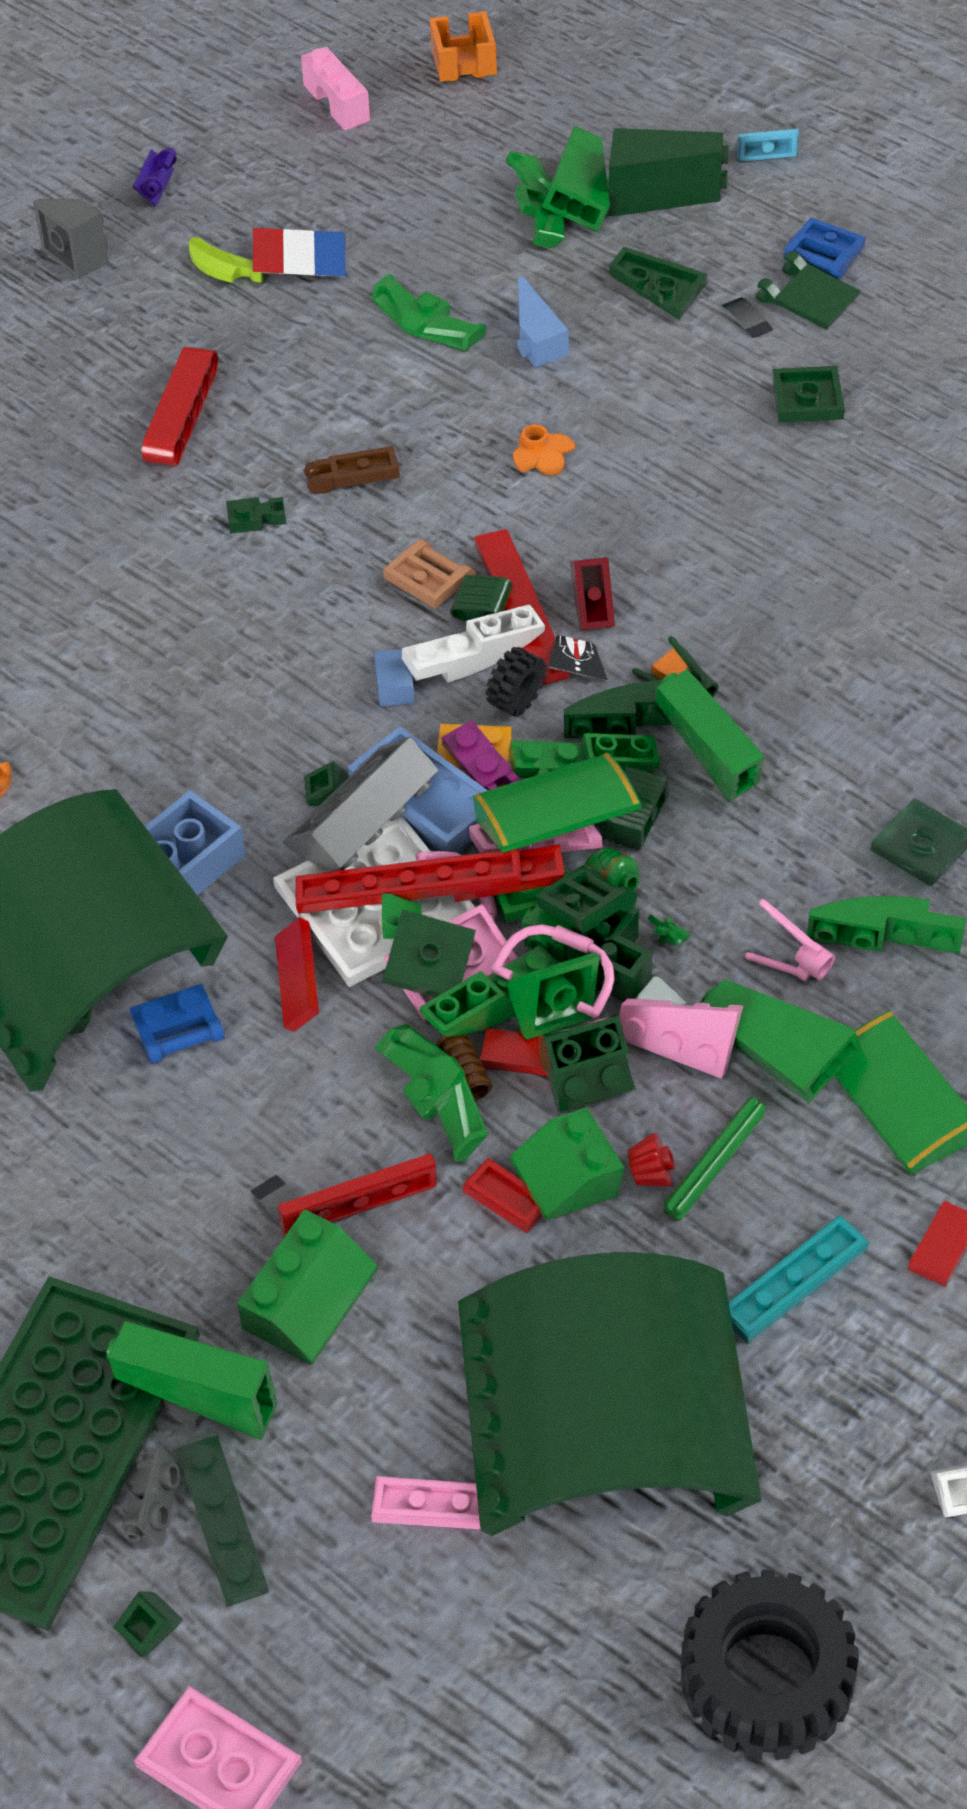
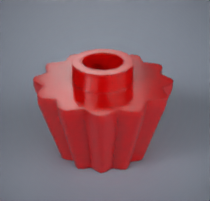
(651, 1162)

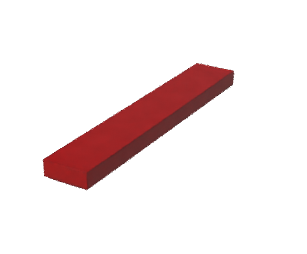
(502, 560)
(408, 880)

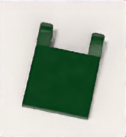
(809, 293)

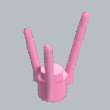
(812, 957)

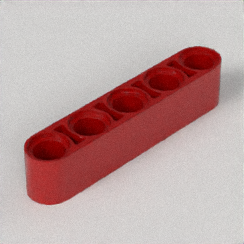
(180, 406)

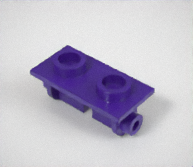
(155, 174)

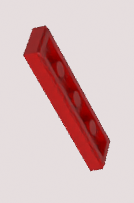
(363, 1192)

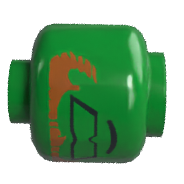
(615, 868)

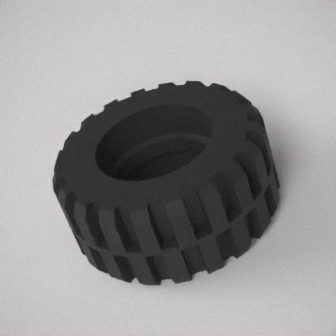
(779, 1609)

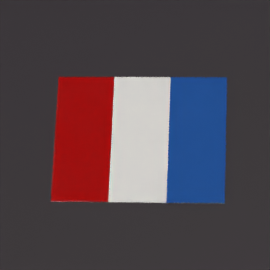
(299, 252)

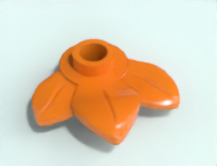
(541, 450)

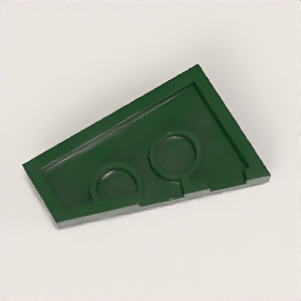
(658, 280)

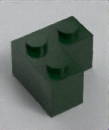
(630, 961)

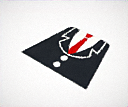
(576, 657)

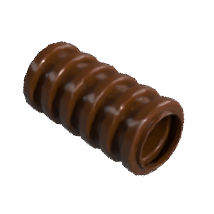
(463, 1051)

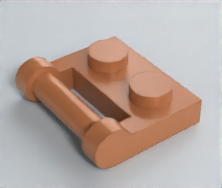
(422, 579)

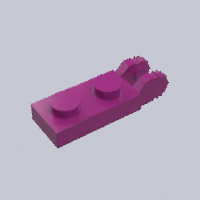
(478, 756)

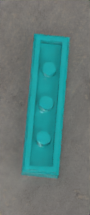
(795, 1278)

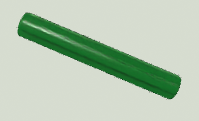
(714, 1159)

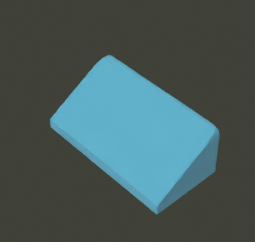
(767, 145)

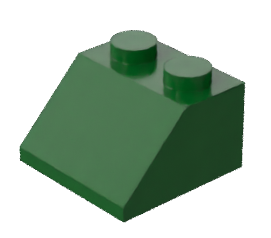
(568, 1165)

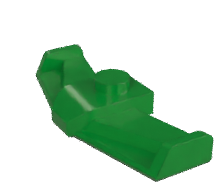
(530, 198)
(425, 316)
(436, 1087)

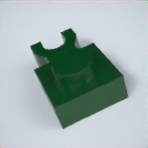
(250, 514)

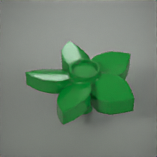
(669, 931)

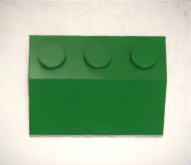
(306, 1287)

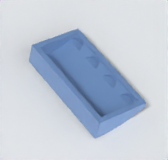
(446, 808)

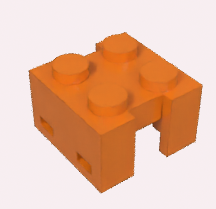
(465, 53)

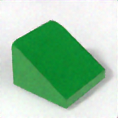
(391, 912)

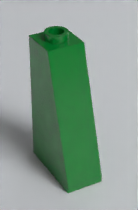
(580, 181)
(710, 734)
(787, 1040)
(196, 1377)

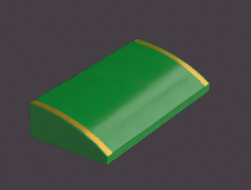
(555, 802)
(904, 1095)

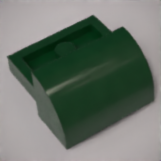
(586, 1062)

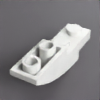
(476, 648)

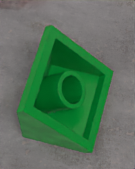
(550, 996)

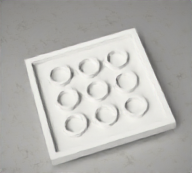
(354, 935)

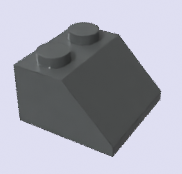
(72, 234)

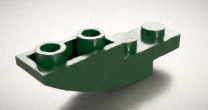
(615, 711)

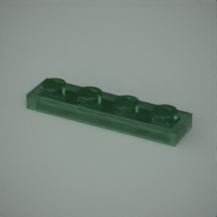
(222, 1521)

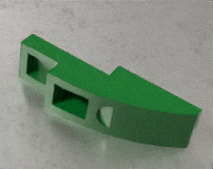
(627, 750)
(871, 920)
(481, 999)

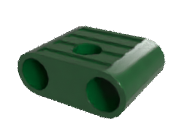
(480, 596)

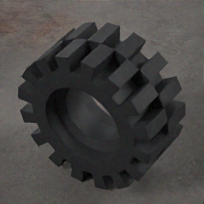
(516, 681)

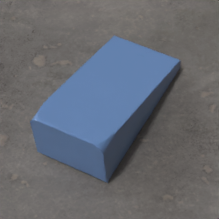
(393, 679)

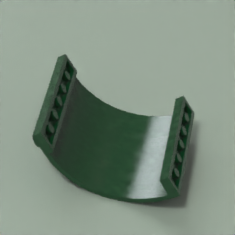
(80, 914)
(604, 1383)

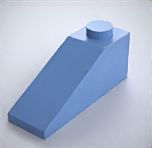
(541, 332)

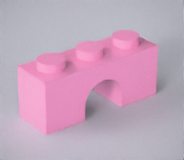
(329, 78)

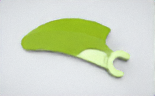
(221, 263)

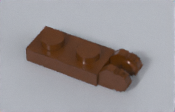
(352, 469)

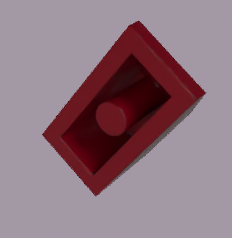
(592, 593)

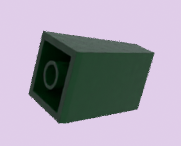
(665, 169)

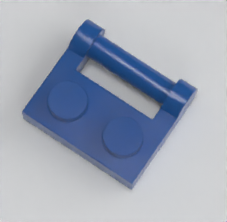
(829, 241)
(175, 1015)

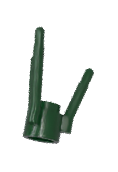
(702, 677)

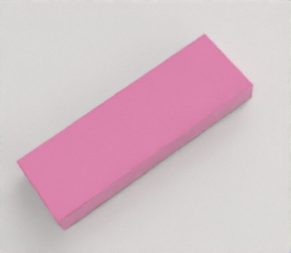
(425, 1503)

